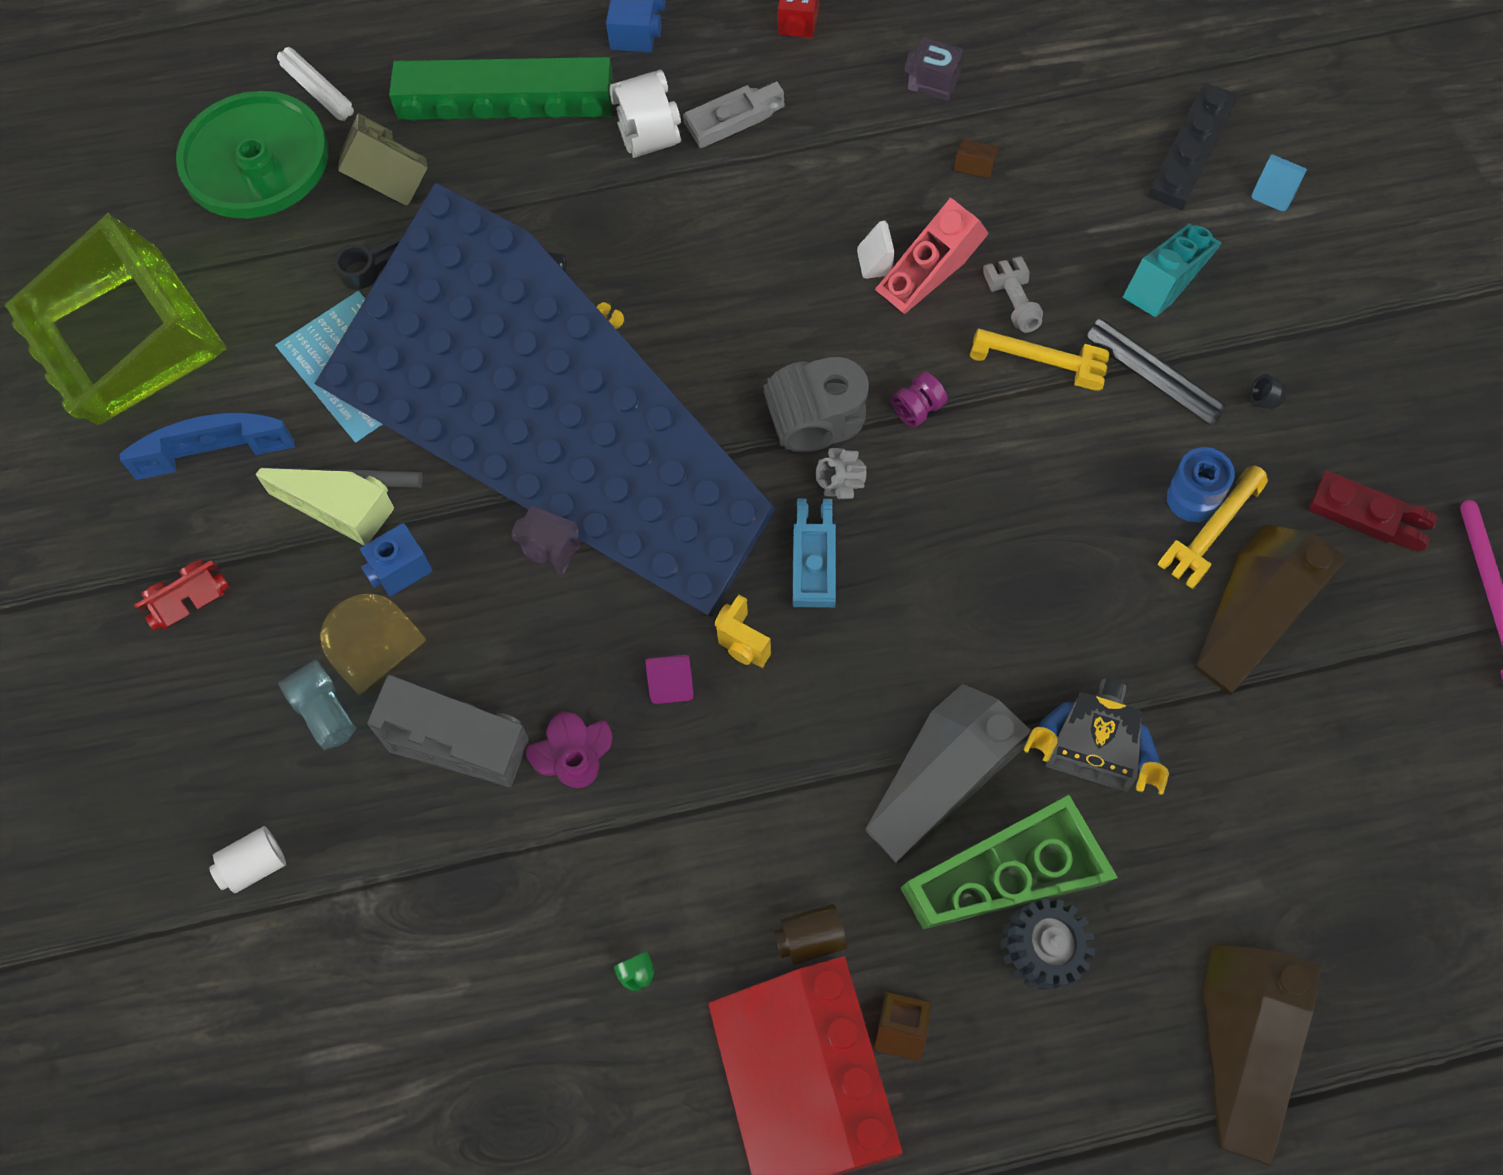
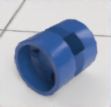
(1200, 484)

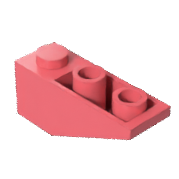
(933, 256)

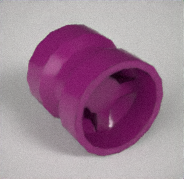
(921, 397)

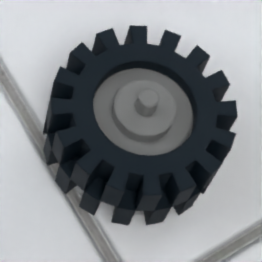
(1047, 944)

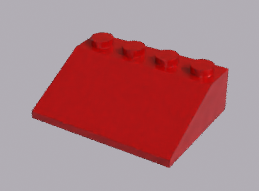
(804, 1074)

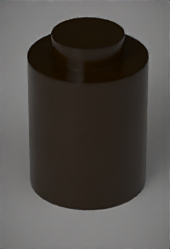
(811, 934)

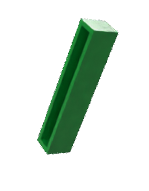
(502, 88)

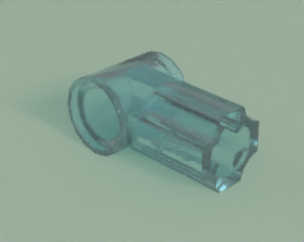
(314, 698)

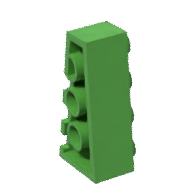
(1020, 865)

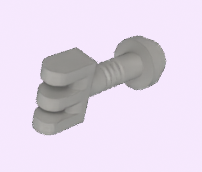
(1027, 314)

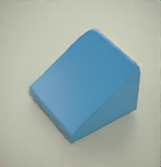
(1278, 183)

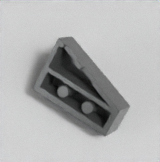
(447, 732)

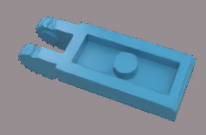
(814, 558)

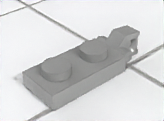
(733, 113)

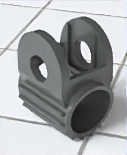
(814, 413)

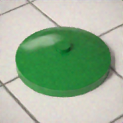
(252, 154)

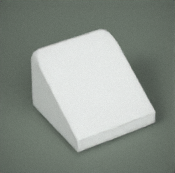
(876, 252)

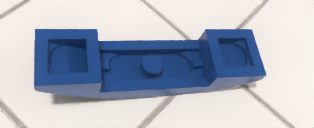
(157, 451)

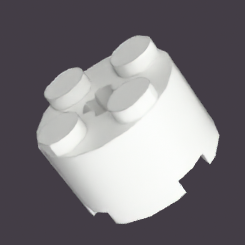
(645, 114)

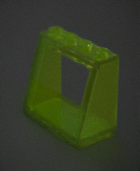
(87, 269)

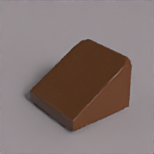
(976, 158)
(903, 1026)

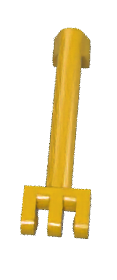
(1089, 365)
(1250, 482)

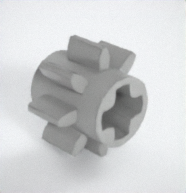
(841, 473)

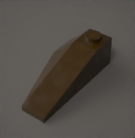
(1264, 596)
(1257, 1029)

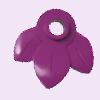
(568, 744)

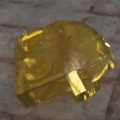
(367, 639)

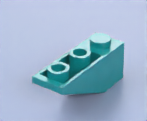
(1170, 269)

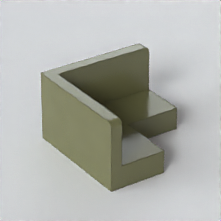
(380, 162)

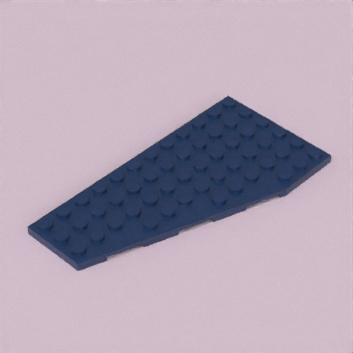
(531, 390)

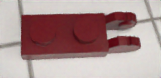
(1372, 512)

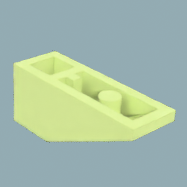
(332, 497)

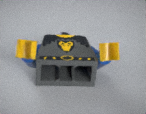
(1100, 741)

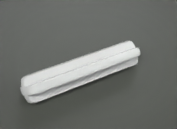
(315, 84)

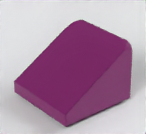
(669, 679)

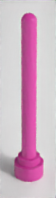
(1485, 561)

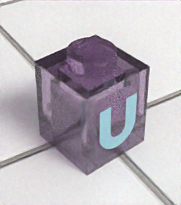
(934, 68)

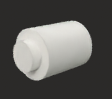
(247, 861)

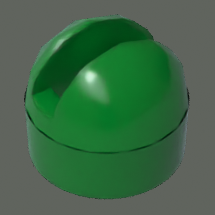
(635, 972)

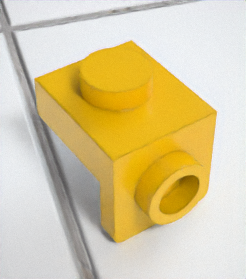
(741, 641)

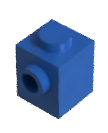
(394, 560)

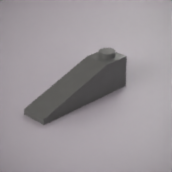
(951, 759)

